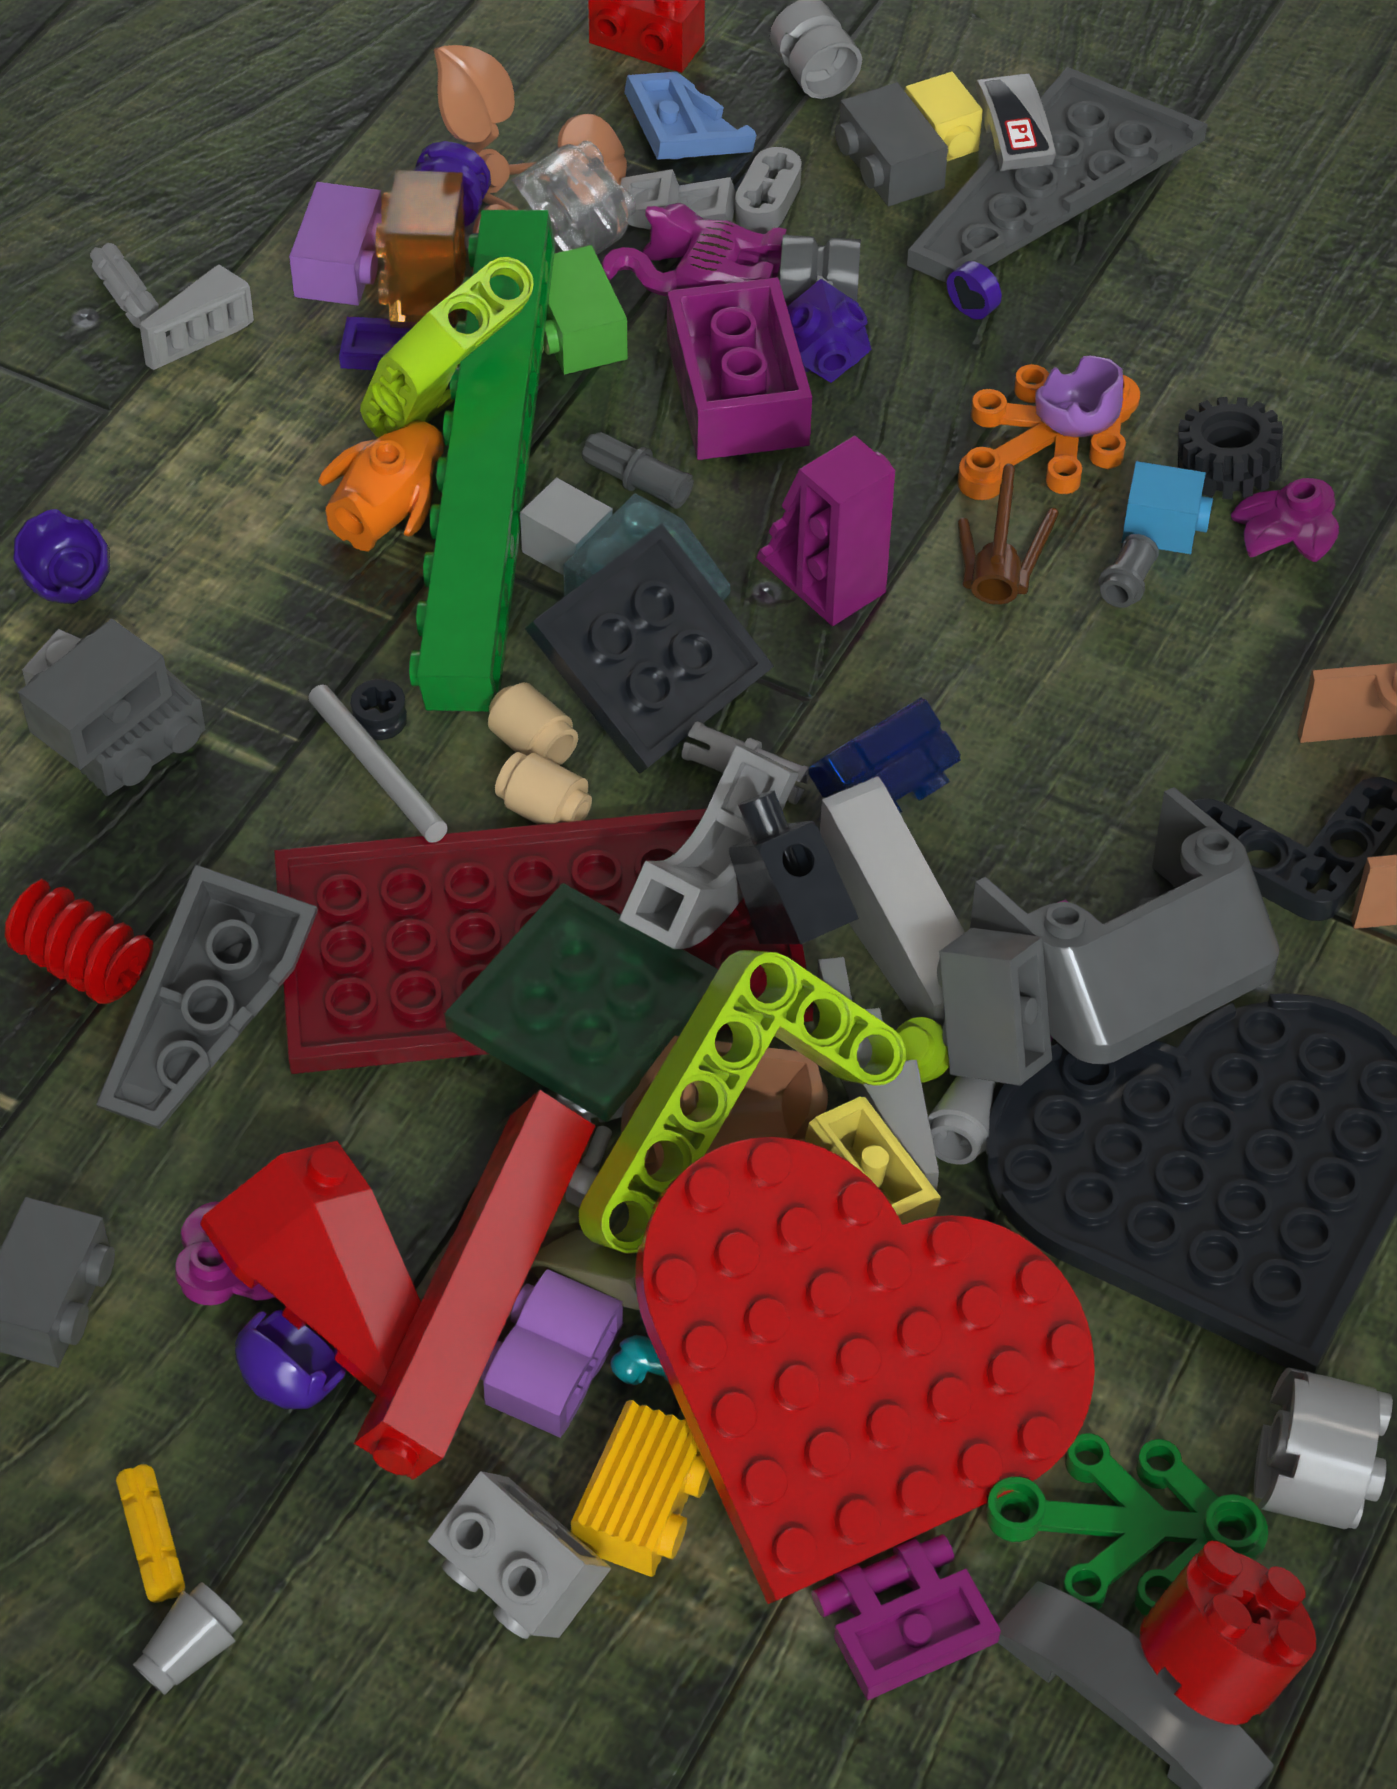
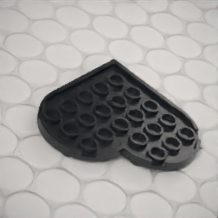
(1218, 1172)

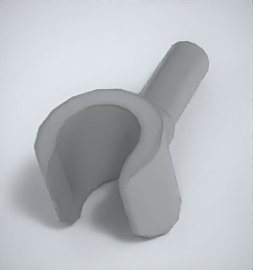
(587, 1169)

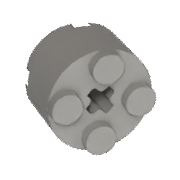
(1322, 1449)

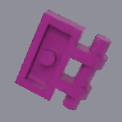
(914, 1632)

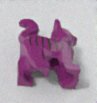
(711, 252)

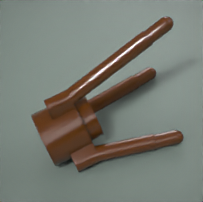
(997, 571)

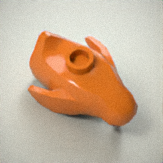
(383, 484)

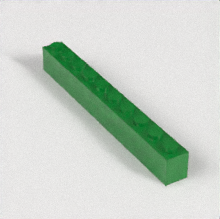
(483, 478)

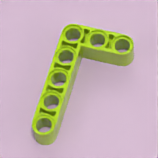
(722, 1079)

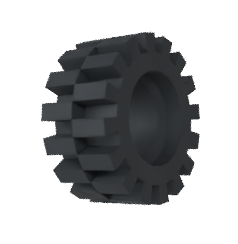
(1231, 425)

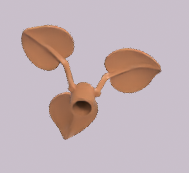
(479, 93)

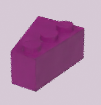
(835, 531)

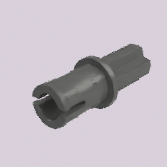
(638, 469)

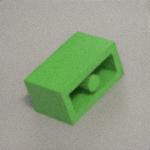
(583, 314)

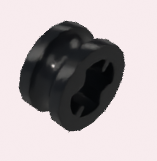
(387, 697)

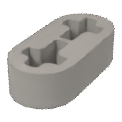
(759, 187)

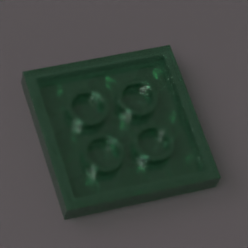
(581, 1001)

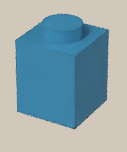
(1167, 506)

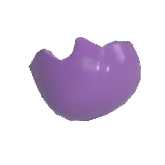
(1083, 400)

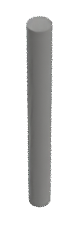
(378, 763)

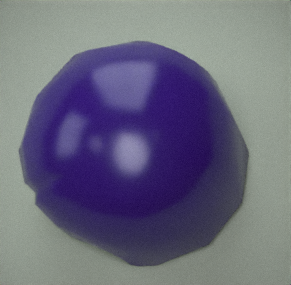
(61, 557)
(286, 1363)

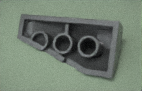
(211, 978)

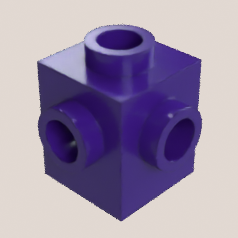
(828, 330)

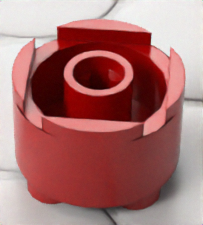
(1229, 1634)

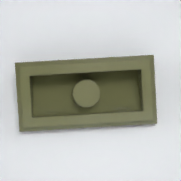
(591, 1265)

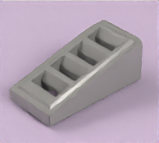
(197, 317)

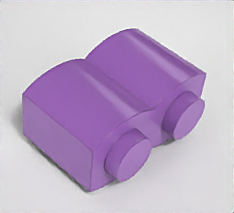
(551, 1351)

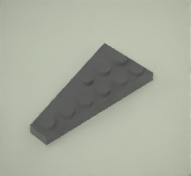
(1100, 144)

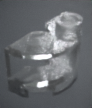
(580, 196)

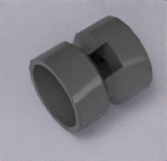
(807, 262)

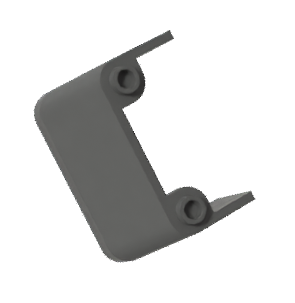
(1159, 963)

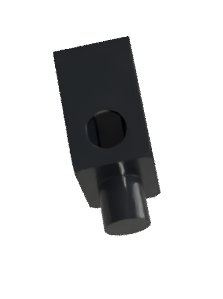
(787, 876)

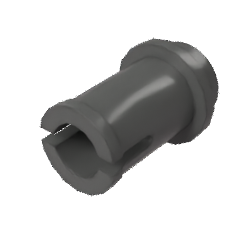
(1124, 580)

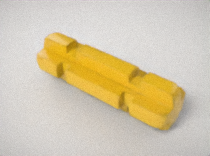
(150, 1533)

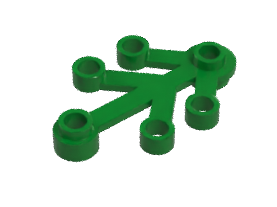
(1136, 1520)

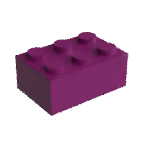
(738, 368)

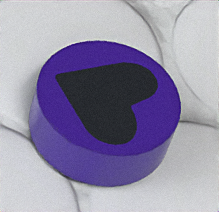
(974, 290)

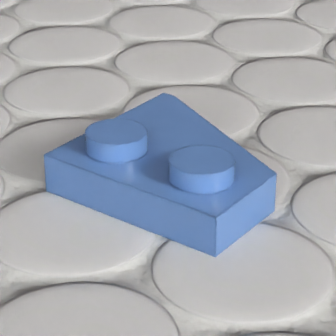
(681, 119)

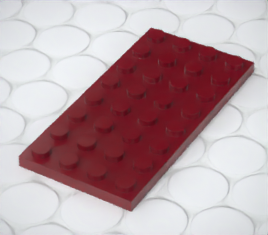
(420, 920)

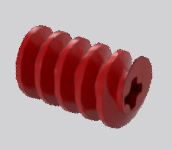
(77, 942)

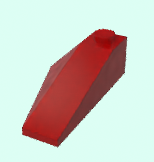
(324, 1251)

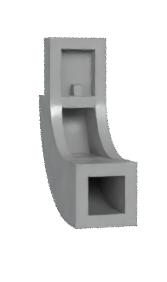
(697, 886)

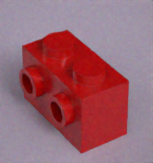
(649, 30)

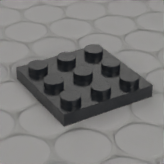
(649, 647)

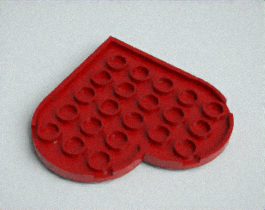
(852, 1363)

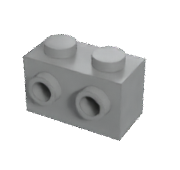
(517, 1557)

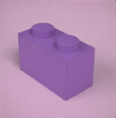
(336, 244)

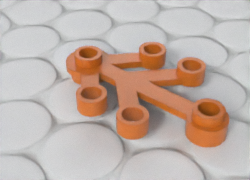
(983, 467)

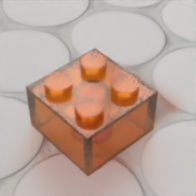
(421, 244)

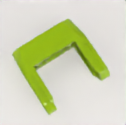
(420, 365)

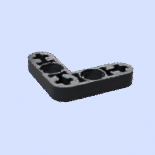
(1303, 866)

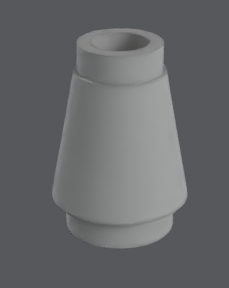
(962, 1120)
(188, 1638)

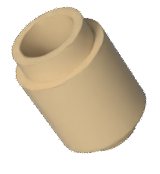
(531, 723)
(542, 790)

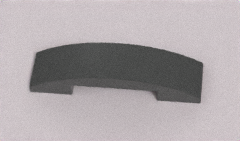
(1108, 1668)

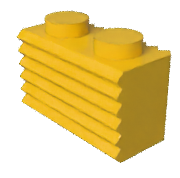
(641, 1490)

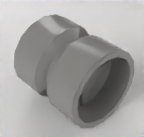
(815, 48)

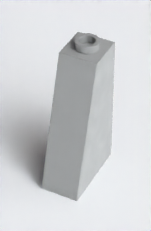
(894, 892)

